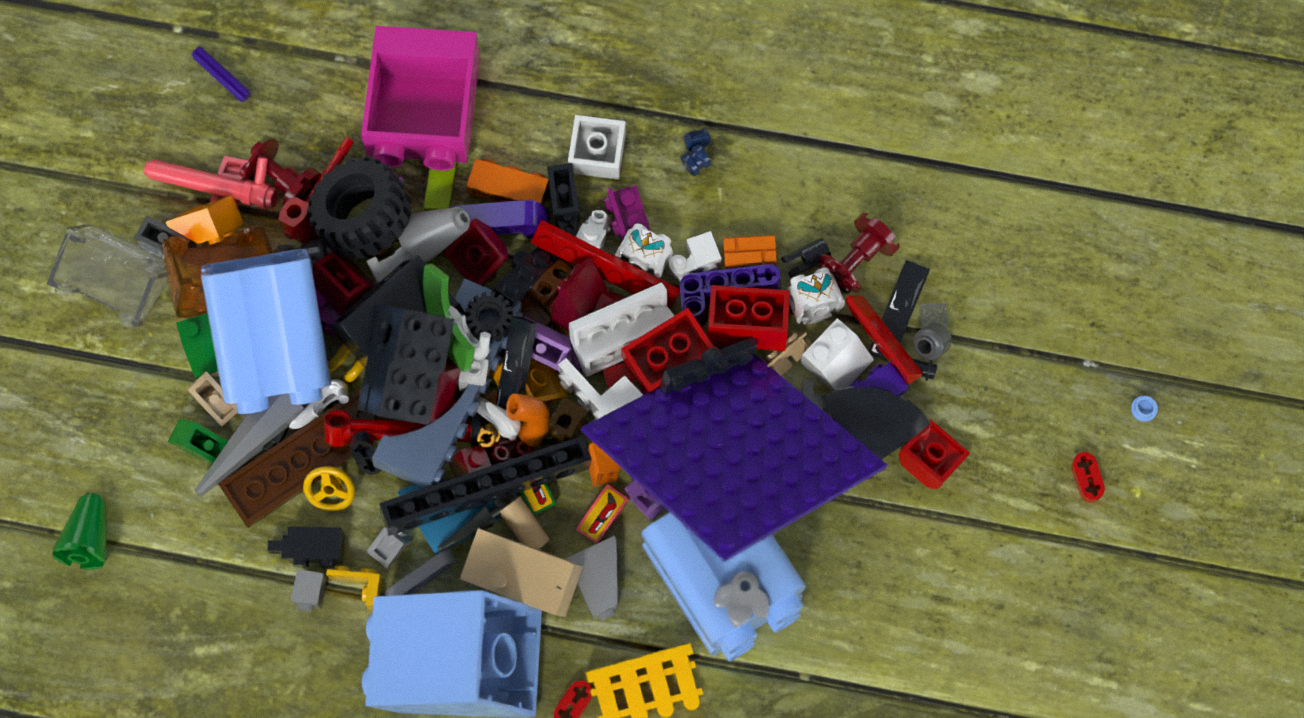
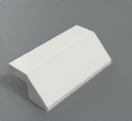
(603, 333)

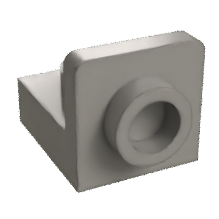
(387, 548)

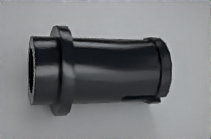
(928, 369)

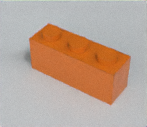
(506, 183)

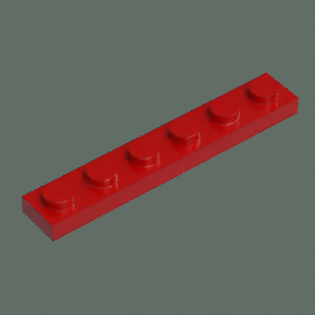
(609, 267)

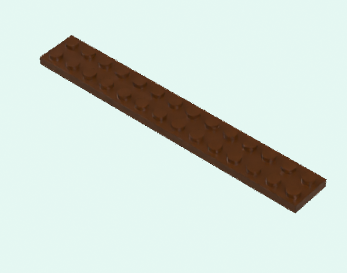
(281, 470)

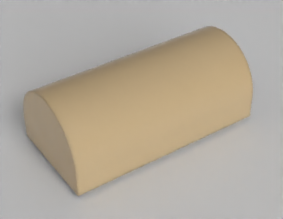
(524, 524)

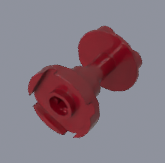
(287, 180)
(873, 238)

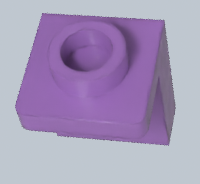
(644, 500)

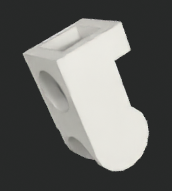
(384, 267)

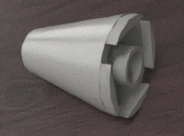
(433, 231)

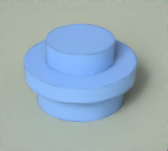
(1144, 408)

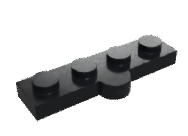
(525, 273)
(712, 362)

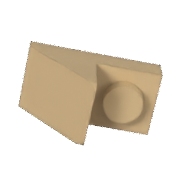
(210, 397)

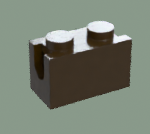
(567, 421)

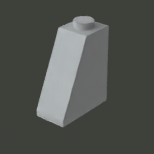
(599, 578)

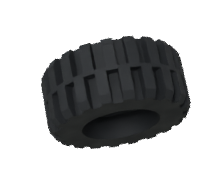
(345, 189)

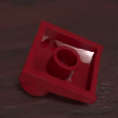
(477, 253)

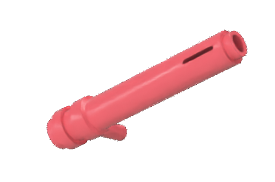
(248, 191)

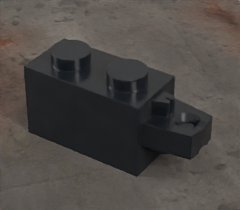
(564, 197)
(310, 545)

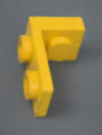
(366, 575)

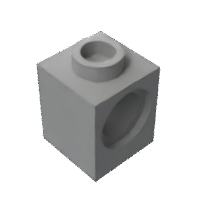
(308, 590)

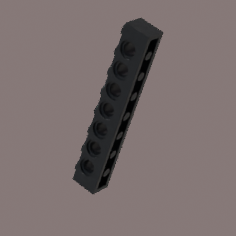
(485, 485)

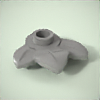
(742, 603)

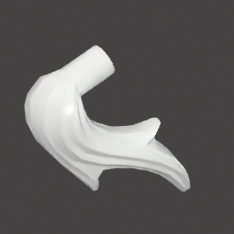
(482, 345)
(336, 391)
(498, 417)

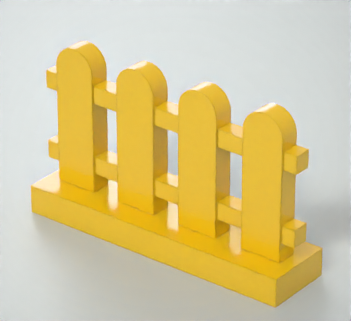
(655, 675)

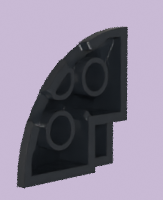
(876, 417)

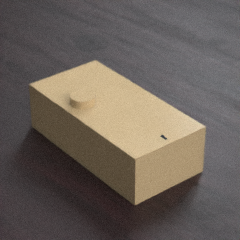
(521, 572)

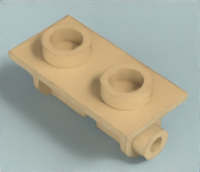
(794, 347)

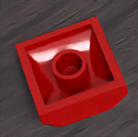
(932, 456)

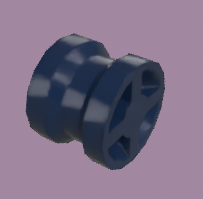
(695, 160)

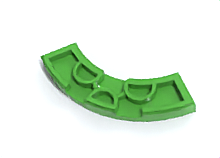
(437, 303)

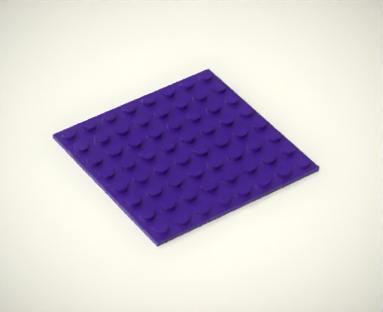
(734, 454)

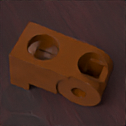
(545, 288)

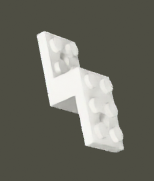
(589, 398)

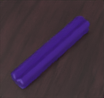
(221, 74)

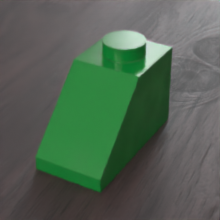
(197, 440)

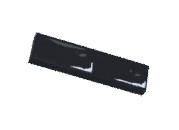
(902, 302)
(516, 359)

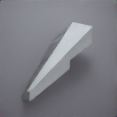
(249, 439)

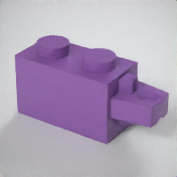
(552, 347)

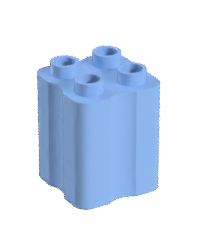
(266, 329)
(696, 573)

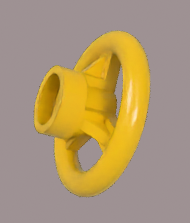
(330, 486)

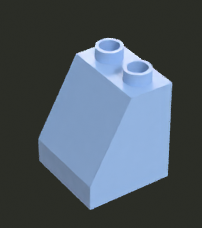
(453, 655)

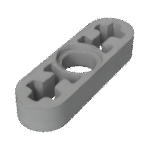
(423, 574)

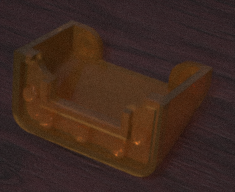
(185, 264)

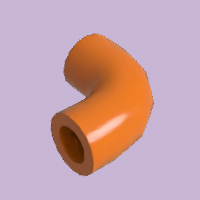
(533, 413)

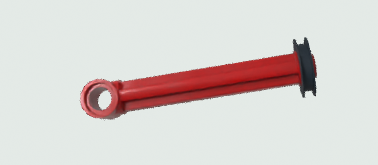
(340, 428)

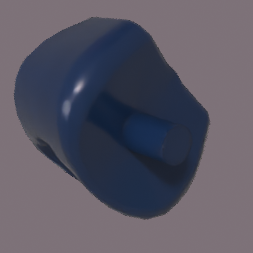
(698, 137)

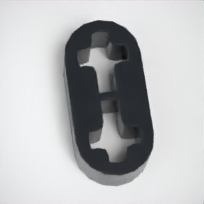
(361, 454)

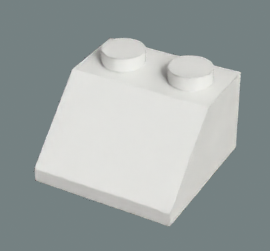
(837, 357)

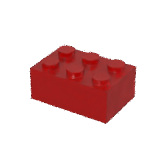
(748, 313)
(664, 348)

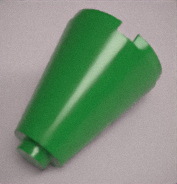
(84, 534)

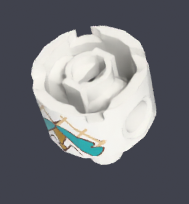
(645, 250)
(814, 296)

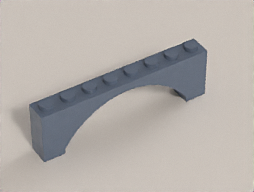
(424, 452)

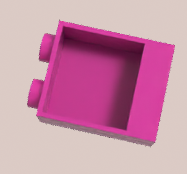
(421, 96)

